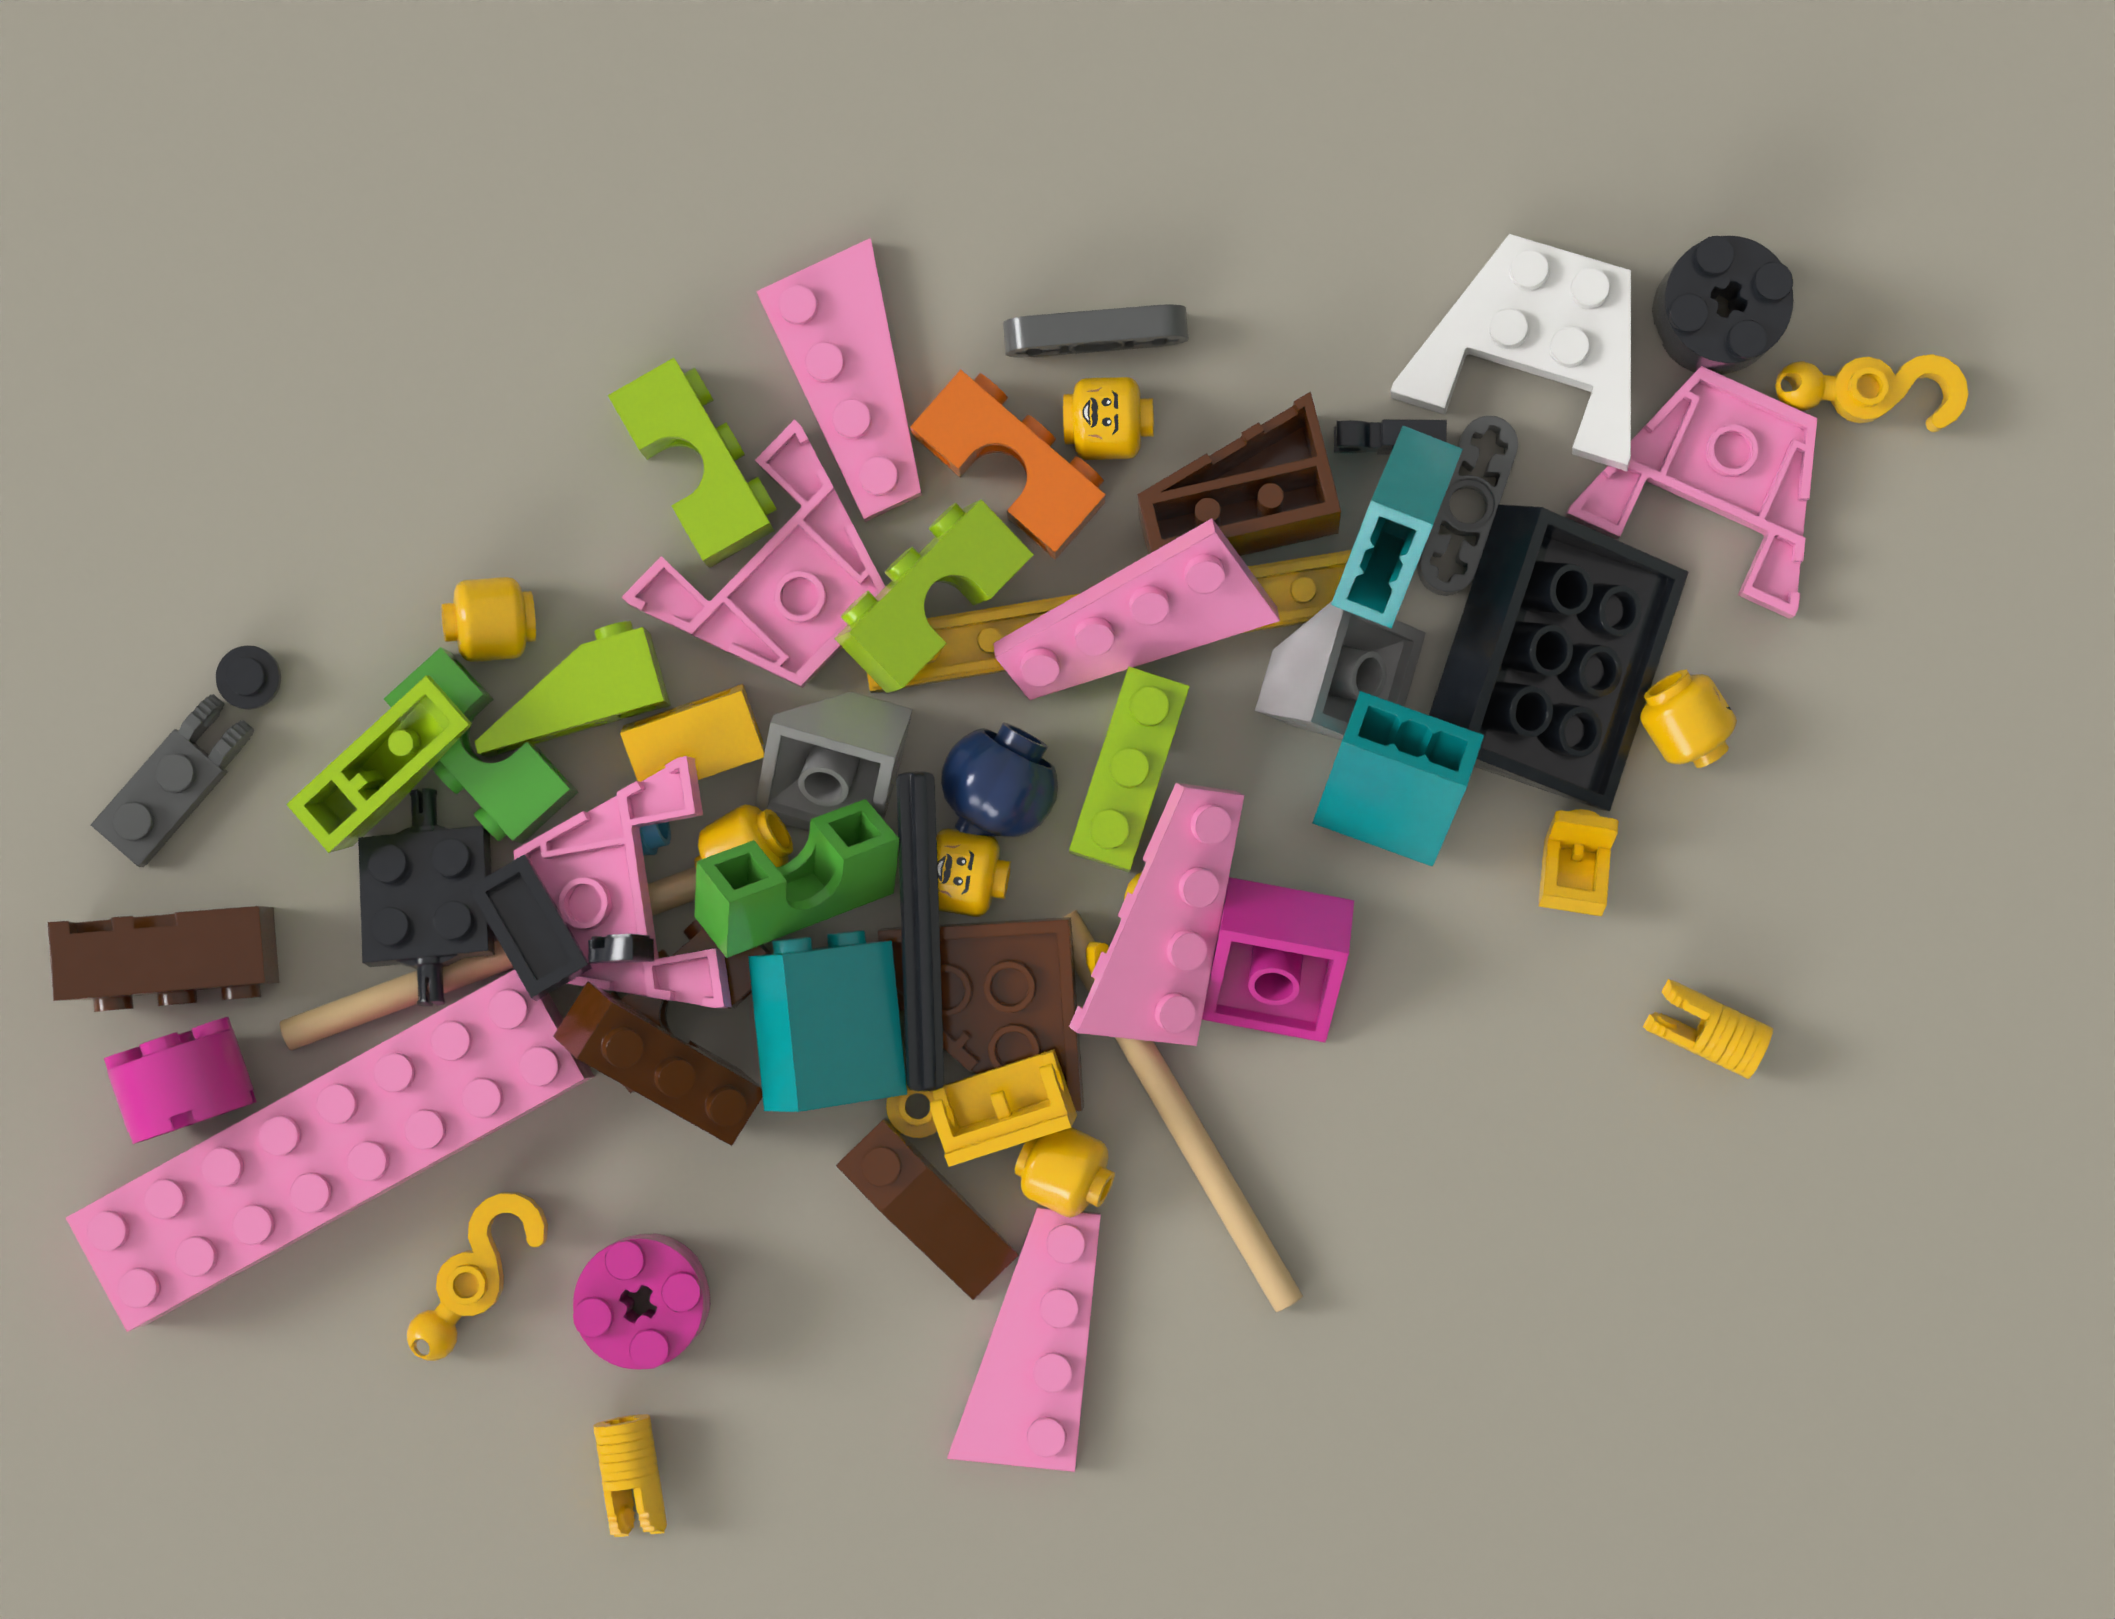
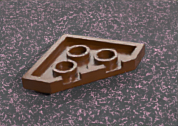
(1006, 993)

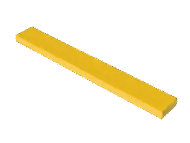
(1295, 586)

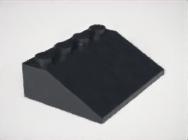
(1558, 652)

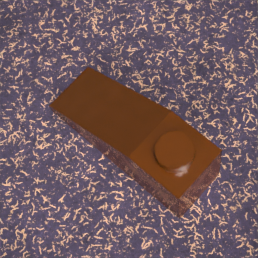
(927, 1208)

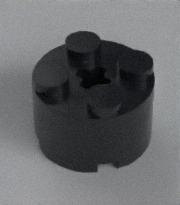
(1757, 295)

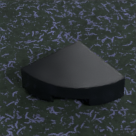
(620, 948)

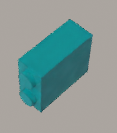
(1396, 526)
(1398, 778)
(827, 1023)

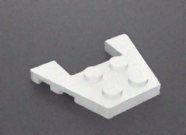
(1547, 318)

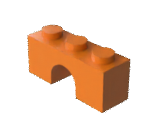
(972, 422)

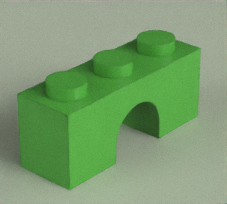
(512, 793)
(842, 867)

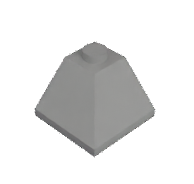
(1329, 661)
(832, 757)

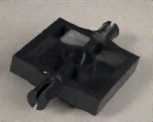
(419, 897)

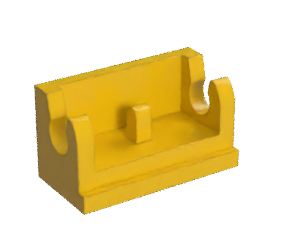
(712, 729)
(1002, 1108)

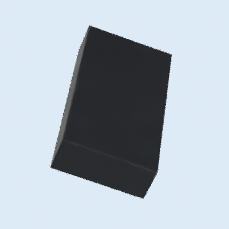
(529, 927)

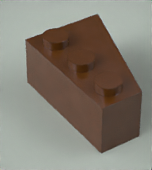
(1259, 490)
(164, 957)

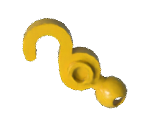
(1869, 388)
(474, 1278)

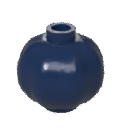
(999, 782)

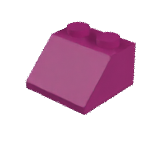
(1279, 959)

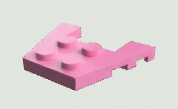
(1732, 456)
(792, 592)
(601, 886)

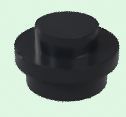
(248, 677)

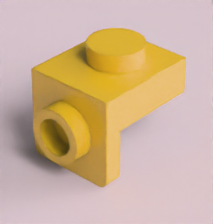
(1577, 862)

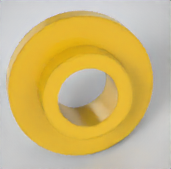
(906, 1123)

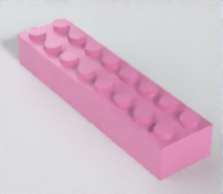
(326, 1149)

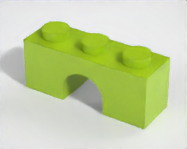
(668, 412)
(891, 631)
(1128, 769)

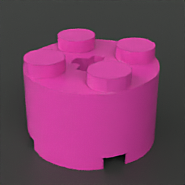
(180, 1080)
(606, 1312)

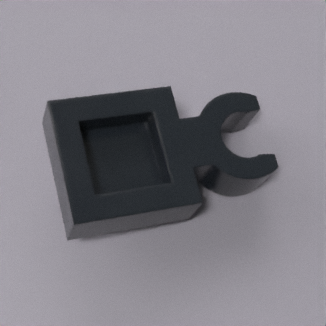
(1381, 436)

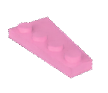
(845, 362)
(1148, 611)
(1164, 948)
(1034, 1365)

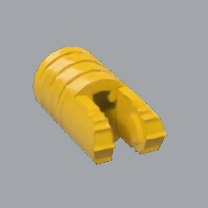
(1722, 1034)
(629, 1463)

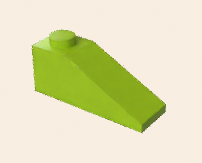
(589, 688)
(380, 767)

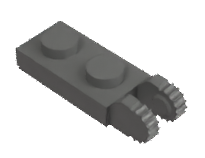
(170, 785)

